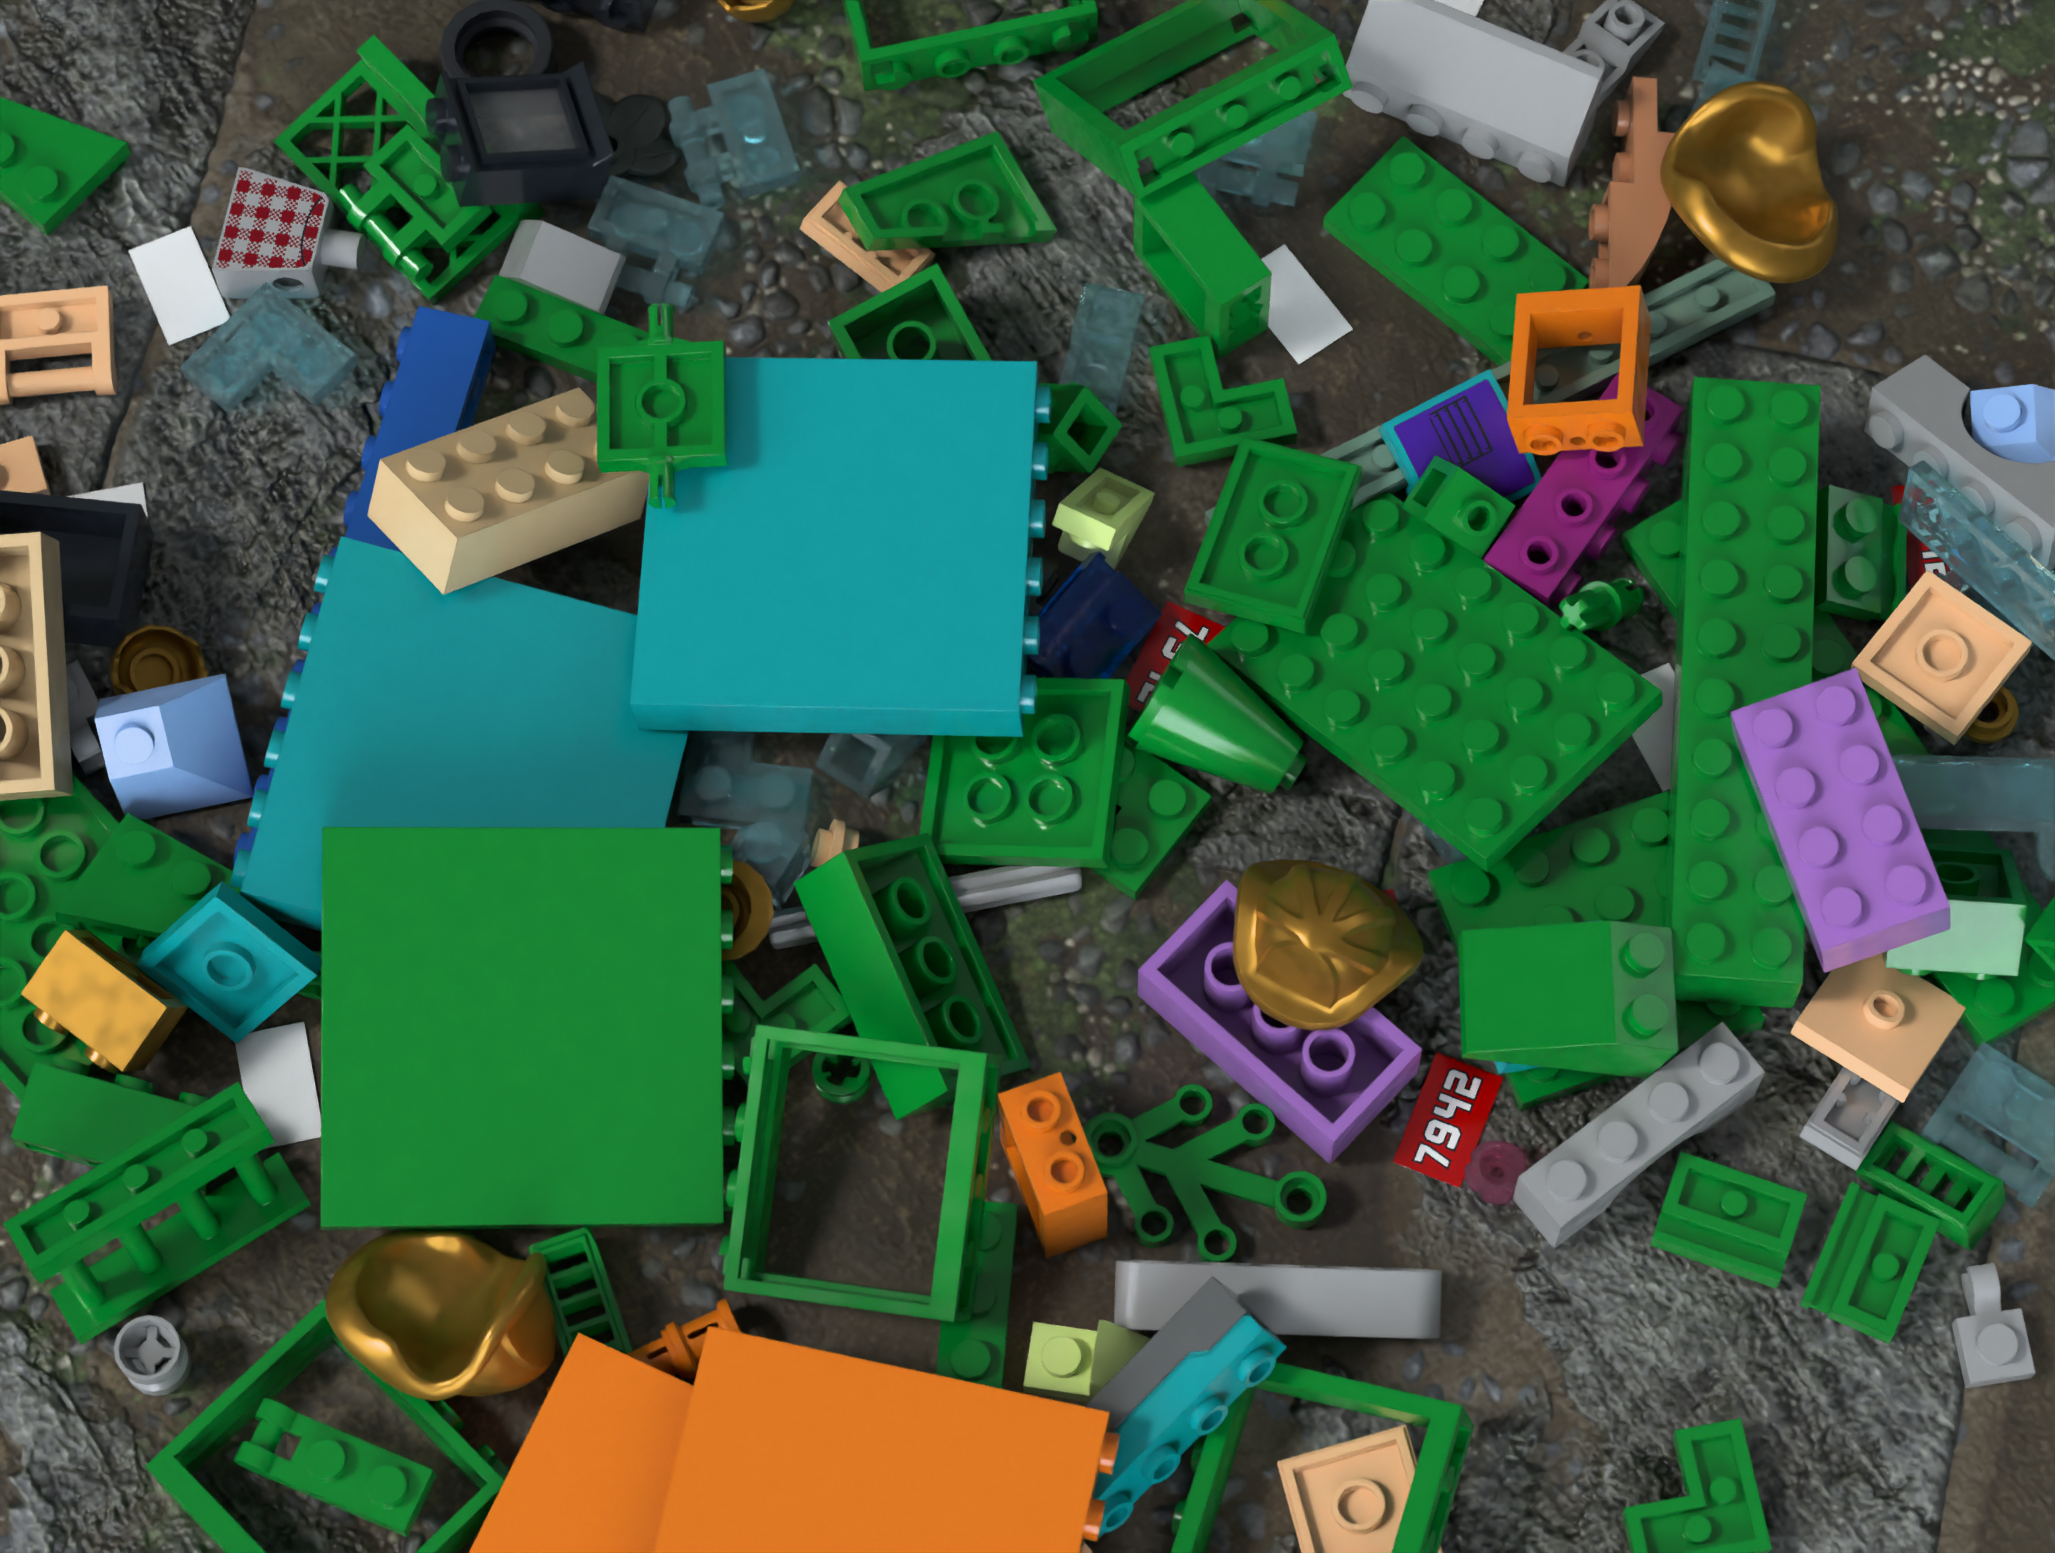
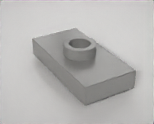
(1849, 1118)

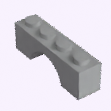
(1921, 418)
(1615, 1147)

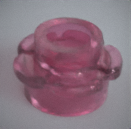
(1484, 1159)

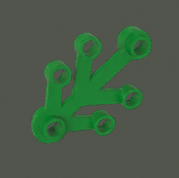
(1191, 1169)

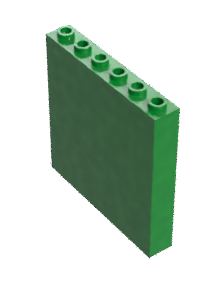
(524, 1028)

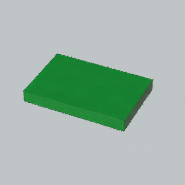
(1273, 534)

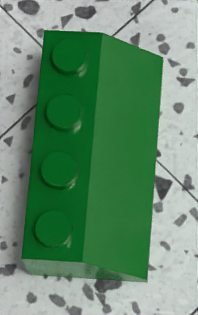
(908, 965)

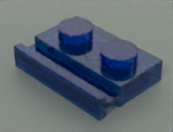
(1092, 623)

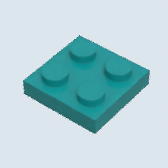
(229, 962)

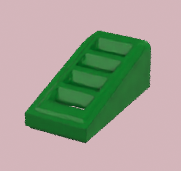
(1986, 1189)
(567, 1248)

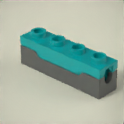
(1179, 1391)

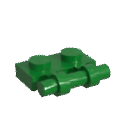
(411, 176)

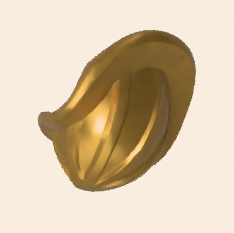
(1752, 182)
(1318, 943)
(443, 1314)

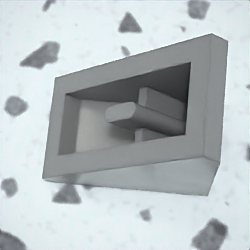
(562, 265)

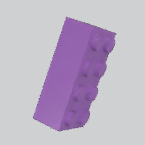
(1840, 820)
(1312, 1080)

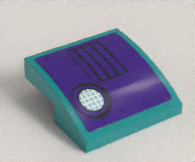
(1467, 430)

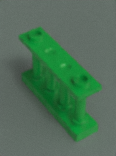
(139, 1184)

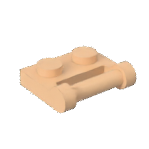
(55, 326)

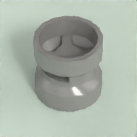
(148, 1342)

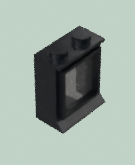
(520, 137)

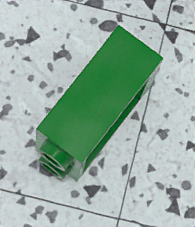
(1202, 263)

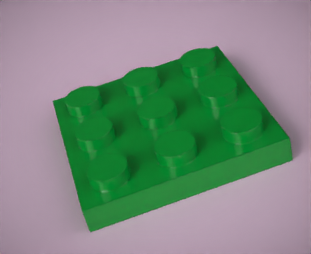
(1037, 794)

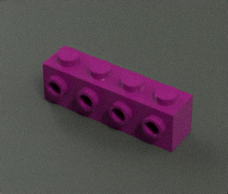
(1577, 504)

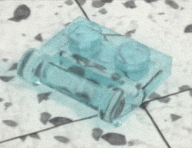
(2011, 1105)

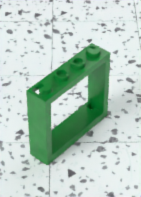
(965, 49)
(1208, 121)
(965, 1187)
(266, 1379)
(1433, 1479)

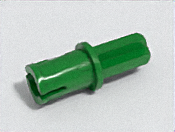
(1601, 605)

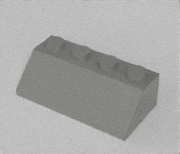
(1475, 85)

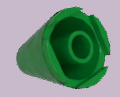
(1216, 723)

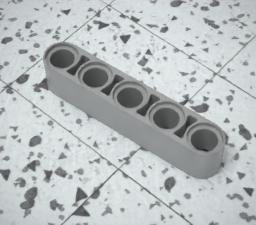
(1288, 1296)

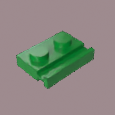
(1858, 555)
(1728, 1219)
(1870, 1263)

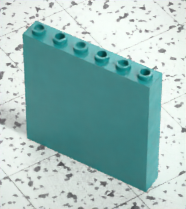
(851, 555)
(448, 717)

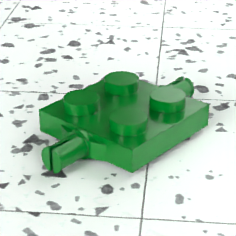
(662, 406)

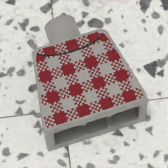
(281, 238)

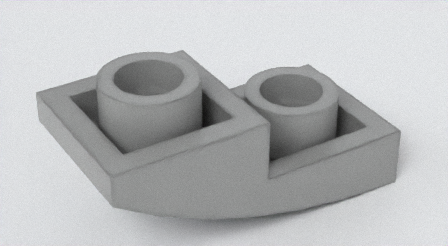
(1615, 40)

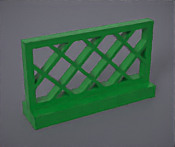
(408, 98)

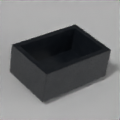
(101, 559)

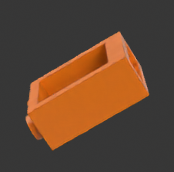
(1572, 320)
(1051, 1171)

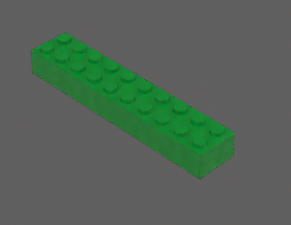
(1738, 642)

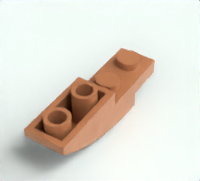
(1634, 203)

